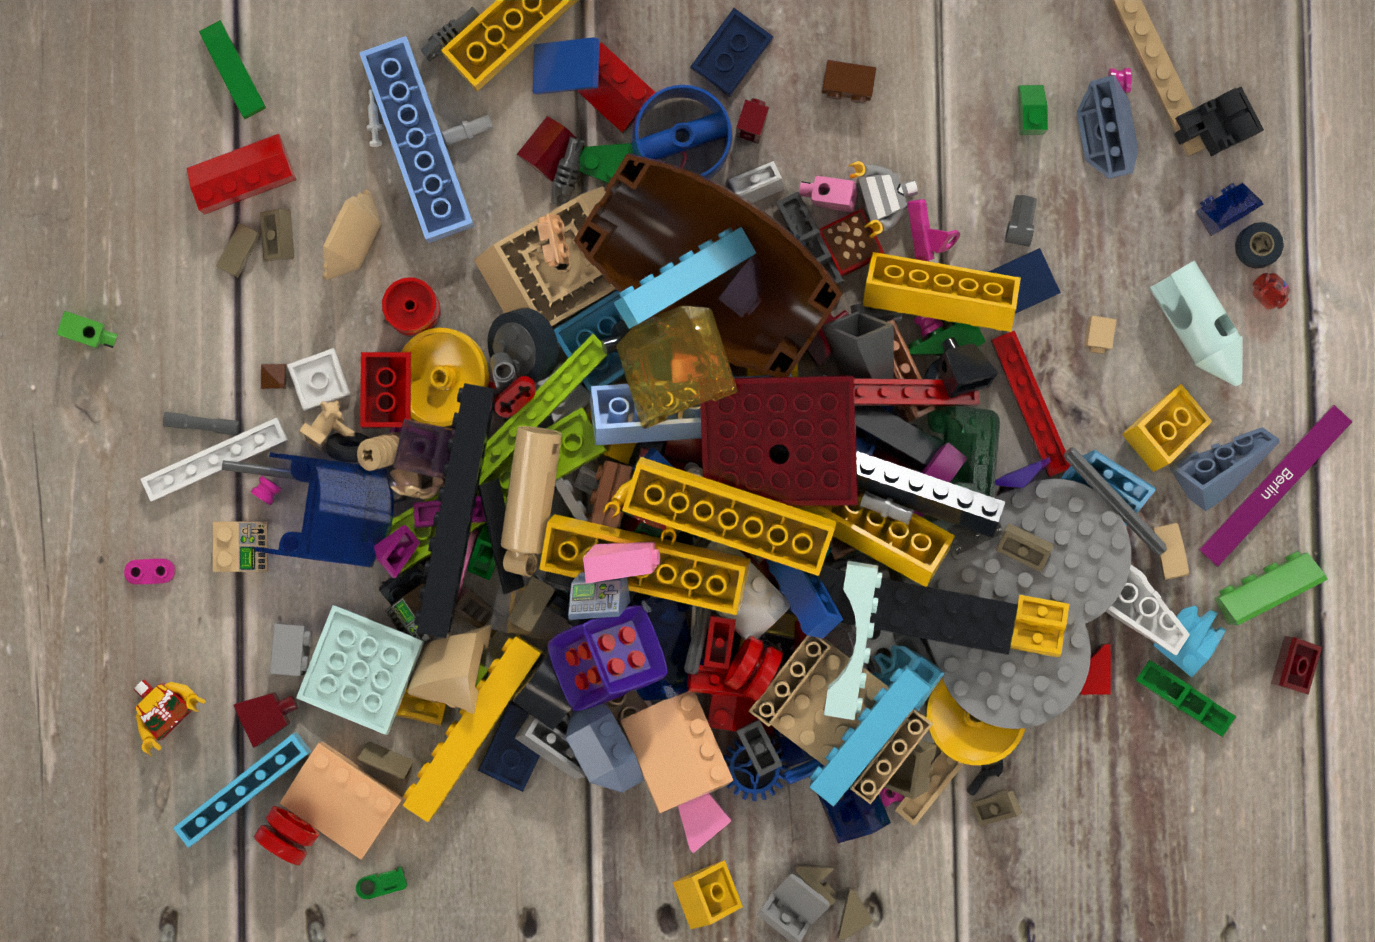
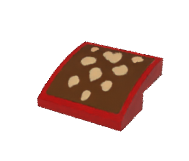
(850, 242)

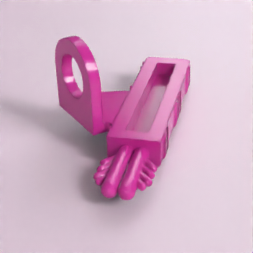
(926, 239)

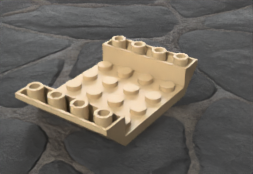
(796, 708)

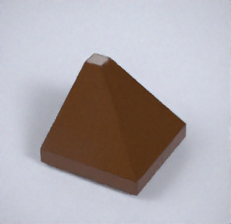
(273, 376)

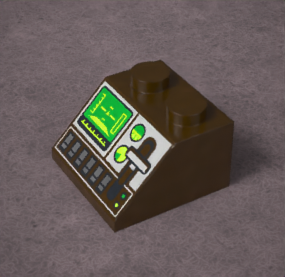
(403, 614)

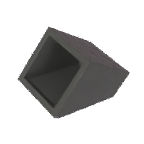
(862, 346)

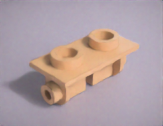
(552, 228)

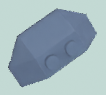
(1108, 128)
(602, 749)

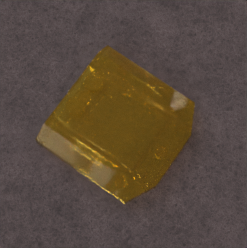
(675, 363)

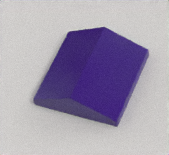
(1023, 476)

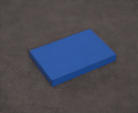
(566, 66)

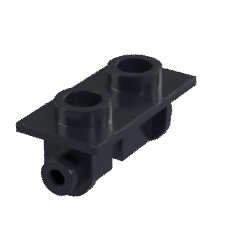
(396, 588)

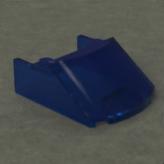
(343, 514)

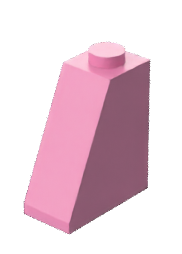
(620, 560)
(702, 820)

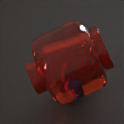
(1271, 290)

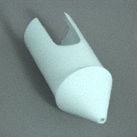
(1201, 323)

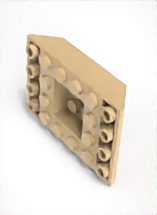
(522, 279)

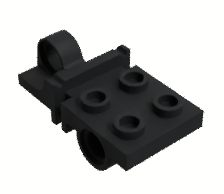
(1220, 122)

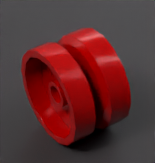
(402, 295)
(753, 668)
(286, 835)

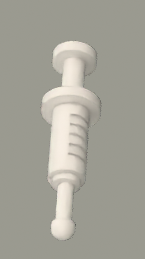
(374, 125)

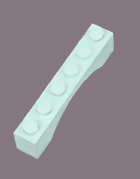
(843, 692)

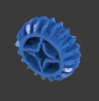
(742, 767)

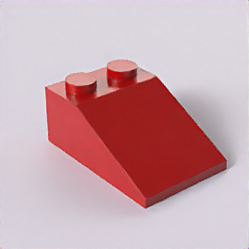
(732, 713)

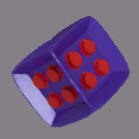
(607, 658)

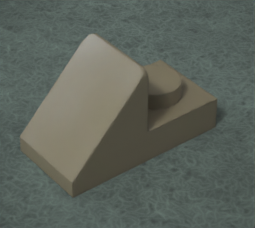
(996, 807)
(813, 875)

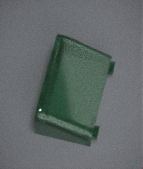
(976, 437)

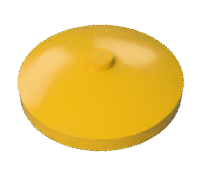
(439, 366)
(963, 735)

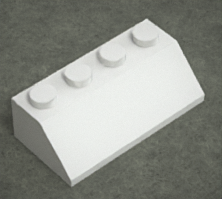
(761, 600)

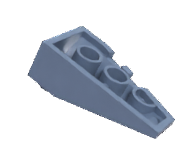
(1218, 471)

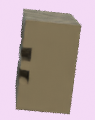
(913, 775)

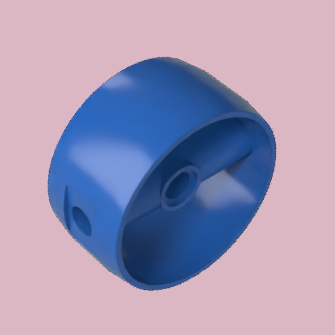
(699, 130)

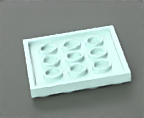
(360, 669)

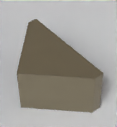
(853, 916)

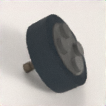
(527, 340)

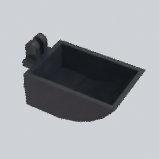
(542, 693)

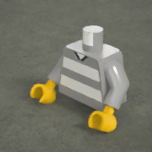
(882, 195)

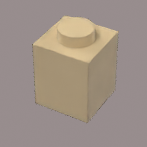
(1100, 334)

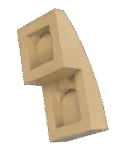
(1173, 560)

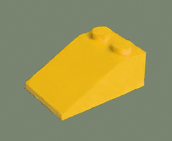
(1167, 428)

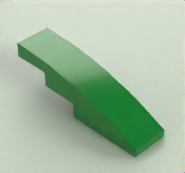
(232, 69)
(1186, 698)

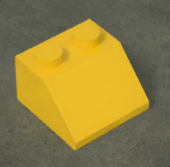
(707, 895)

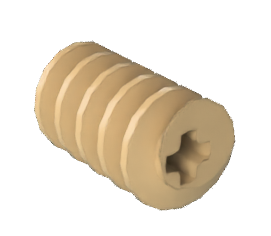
(378, 451)

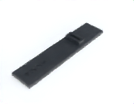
(494, 512)

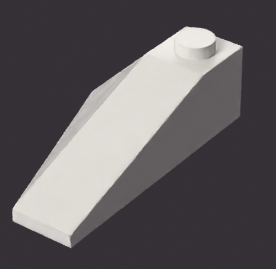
(1147, 614)

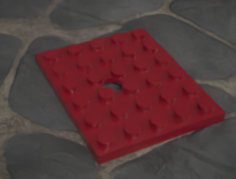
(802, 413)

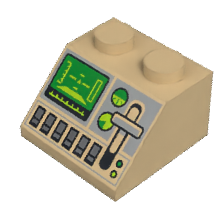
(235, 546)

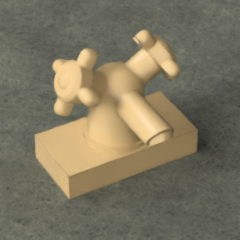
(328, 419)

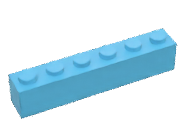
(685, 277)
(869, 735)
(242, 789)

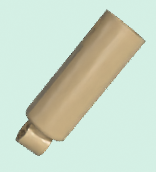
(529, 497)

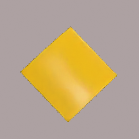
(1040, 626)
(421, 709)

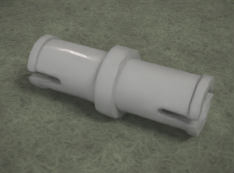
(467, 130)
(887, 507)

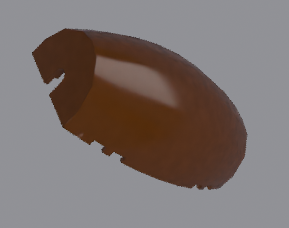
(664, 211)

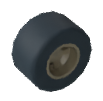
(1267, 242)

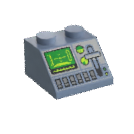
(598, 598)

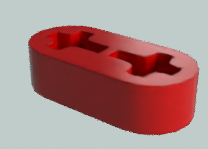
(518, 401)

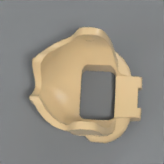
(411, 484)

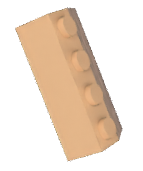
(676, 751)
(341, 800)

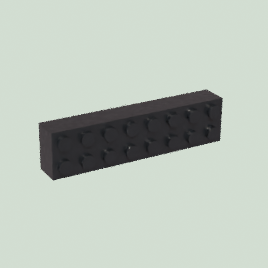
(931, 613)

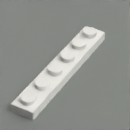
(210, 460)

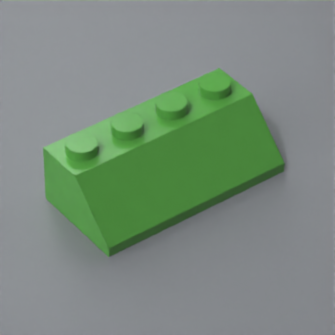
(1270, 588)

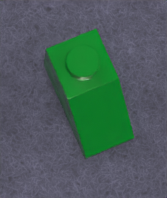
(1032, 110)
(482, 559)

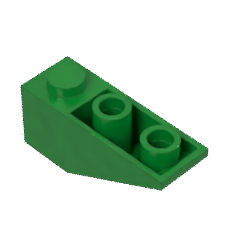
(963, 334)

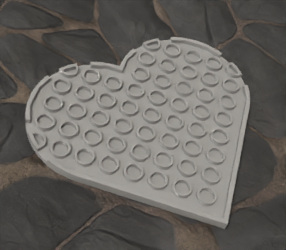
(1083, 570)

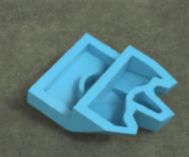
(1200, 643)
(904, 657)

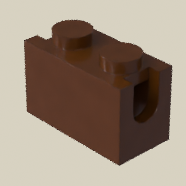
(848, 81)

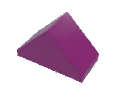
(396, 550)

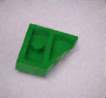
(603, 160)

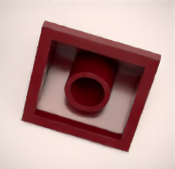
(546, 147)
(1296, 664)

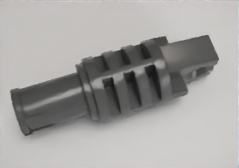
(447, 34)
(567, 173)

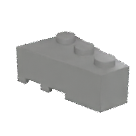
(550, 744)

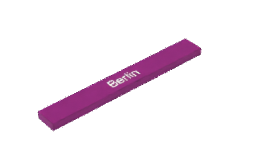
(1275, 485)

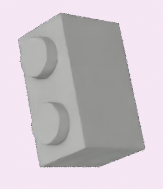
(290, 649)

